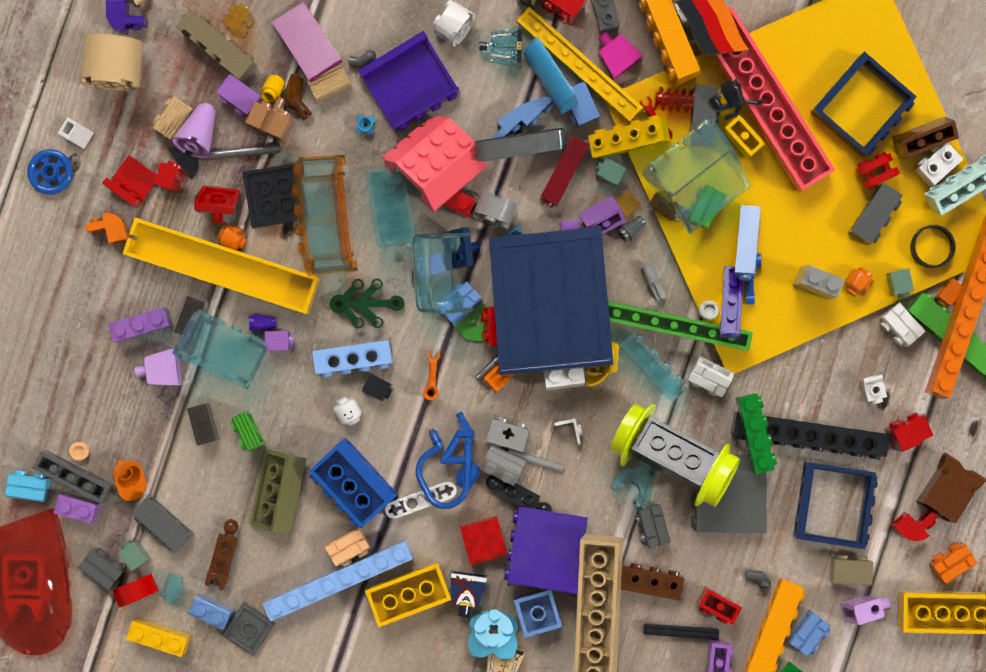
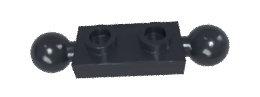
(517, 494)

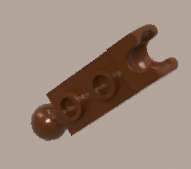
(223, 555)

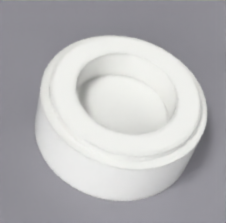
(708, 310)

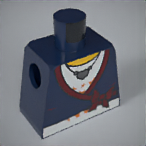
(467, 590)

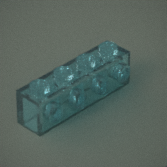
(652, 366)

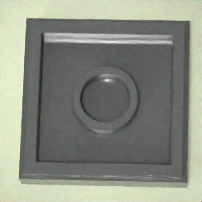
(248, 628)

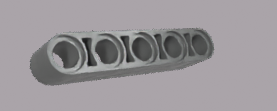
(520, 144)

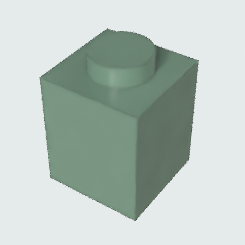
(610, 171)
(900, 282)
(133, 554)

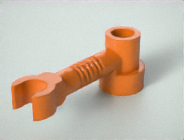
(432, 377)

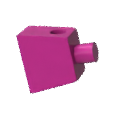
(617, 55)

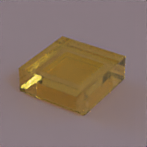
(628, 203)

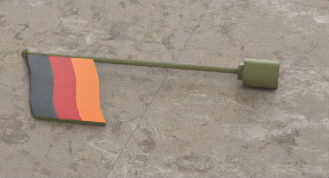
(712, 26)

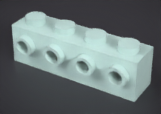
(958, 187)

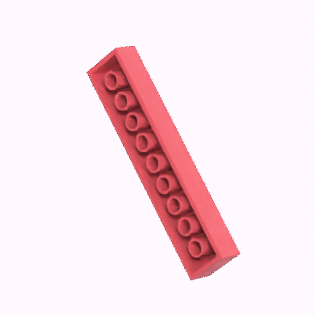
(777, 117)

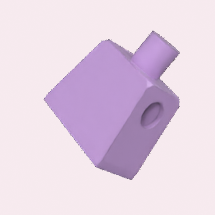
(161, 369)
(864, 609)

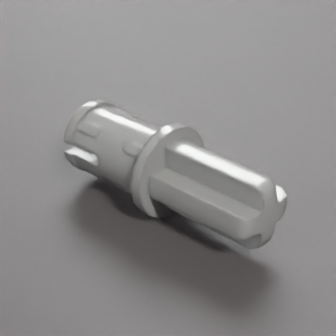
(653, 282)

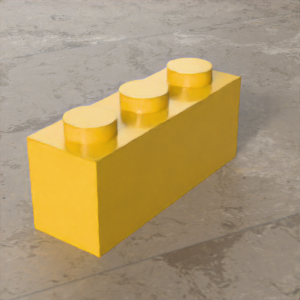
(158, 637)

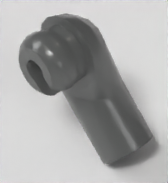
(360, 62)
(760, 577)

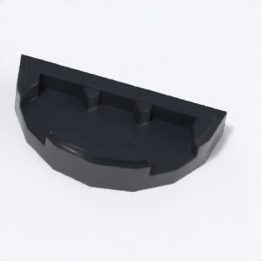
(188, 162)

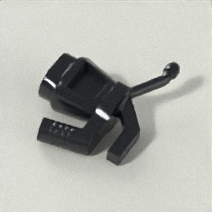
(733, 94)

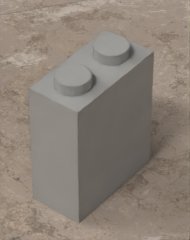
(818, 282)

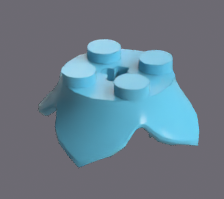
(483, 643)

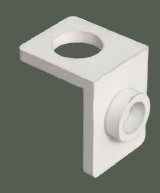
(577, 428)

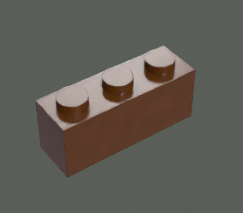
(925, 137)

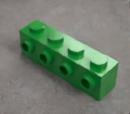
(755, 433)

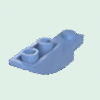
(526, 114)

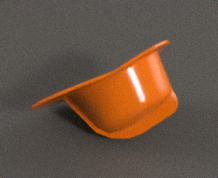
(129, 479)

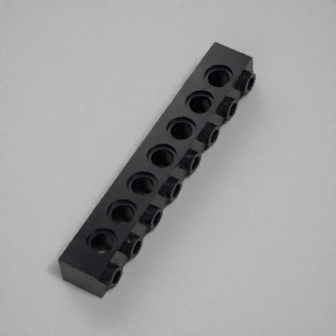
(878, 441)

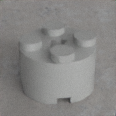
(494, 210)

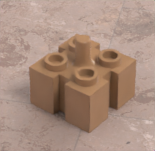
(271, 120)

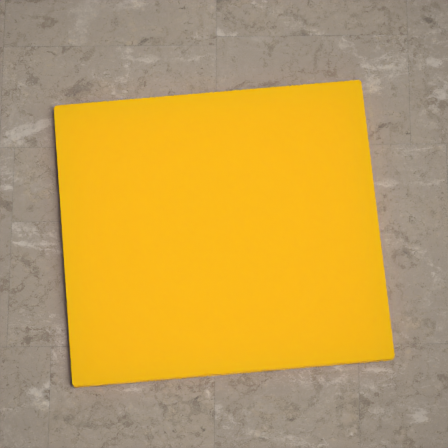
(813, 226)

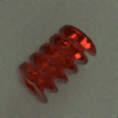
(674, 99)

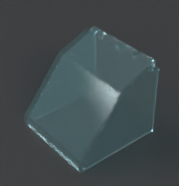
(699, 176)

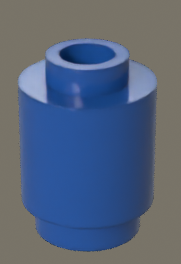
(473, 476)

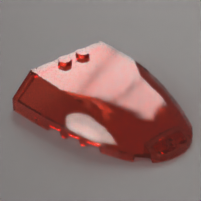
(34, 584)

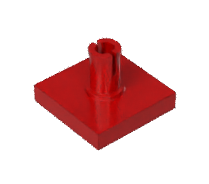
(217, 201)

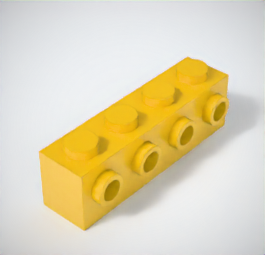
(629, 138)

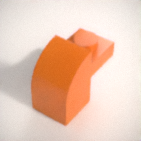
(115, 228)

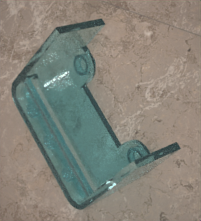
(434, 273)

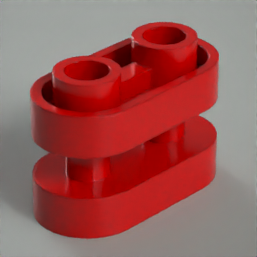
(865, 167)

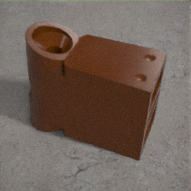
(950, 489)

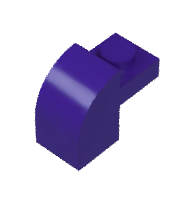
(118, 16)

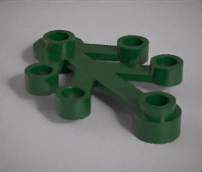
(363, 303)

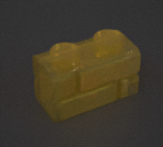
(238, 20)

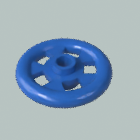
(62, 161)

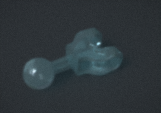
(640, 477)

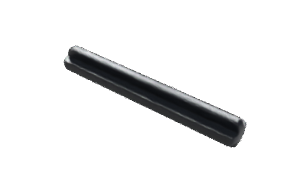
(681, 631)

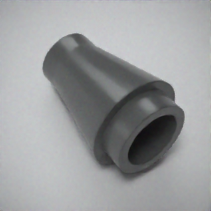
(630, 229)

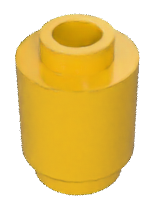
(272, 88)

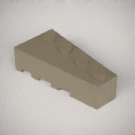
(216, 46)

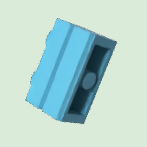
(28, 486)

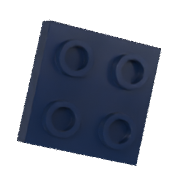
(463, 256)

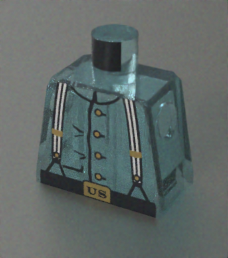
(504, 47)

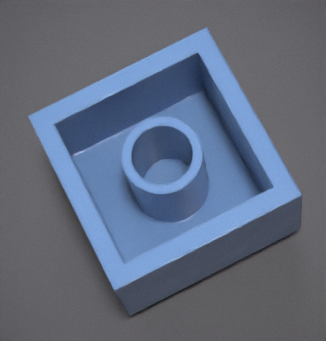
(537, 612)

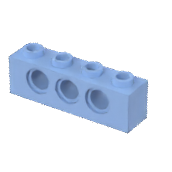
(322, 357)

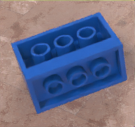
(366, 483)

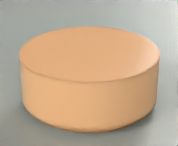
(79, 451)

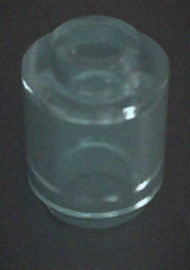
(172, 587)

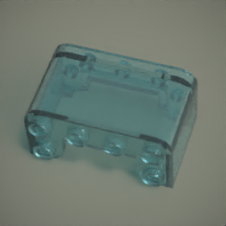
(220, 348)

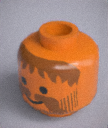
(232, 237)
(858, 282)

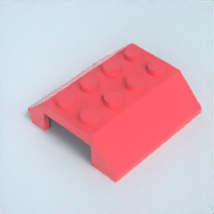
(436, 160)

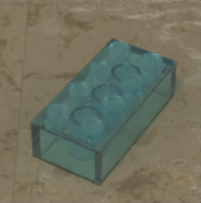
(390, 207)

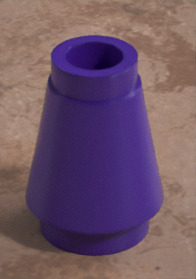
(261, 322)

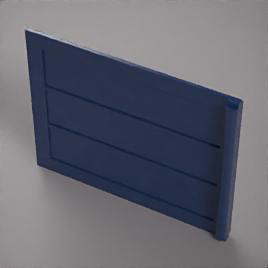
(550, 301)

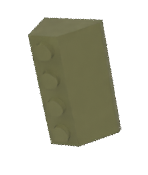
(278, 491)

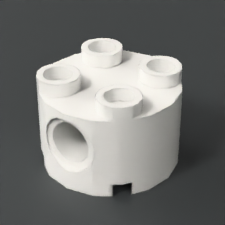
(453, 23)

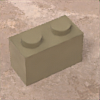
(851, 570)

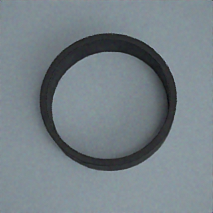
(952, 246)

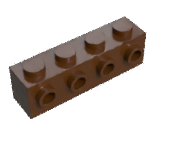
(652, 581)

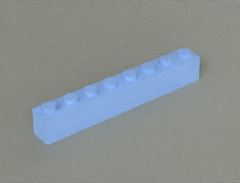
(338, 580)

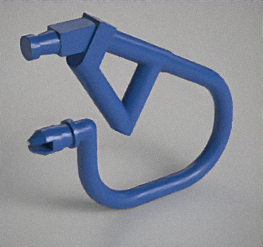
(446, 458)

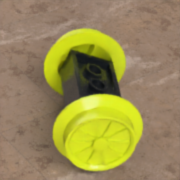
(674, 454)

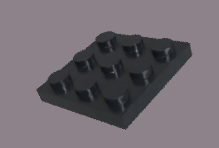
(270, 195)

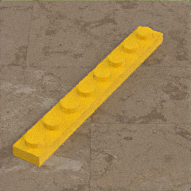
(579, 65)

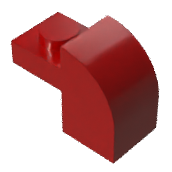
(912, 529)
(135, 590)

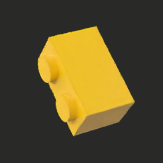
(743, 137)

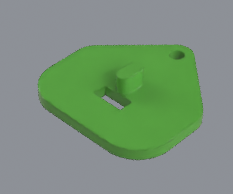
(467, 326)

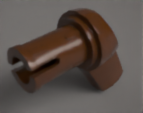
(294, 97)

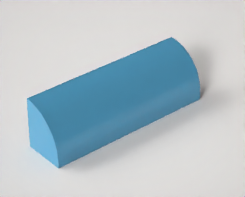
(550, 76)

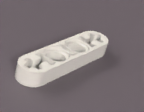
(420, 497)

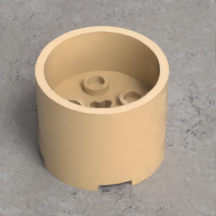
(112, 62)

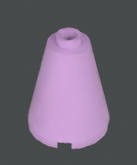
(197, 131)

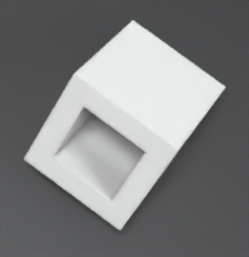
(75, 132)

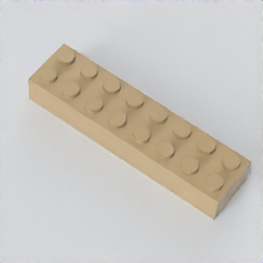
(598, 603)

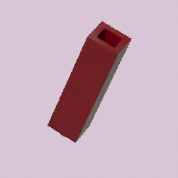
(564, 171)

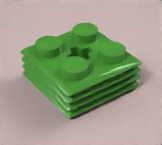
(248, 431)

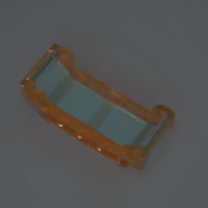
(322, 215)

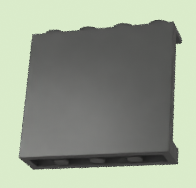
(740, 508)

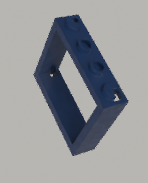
(894, 119)
(865, 518)

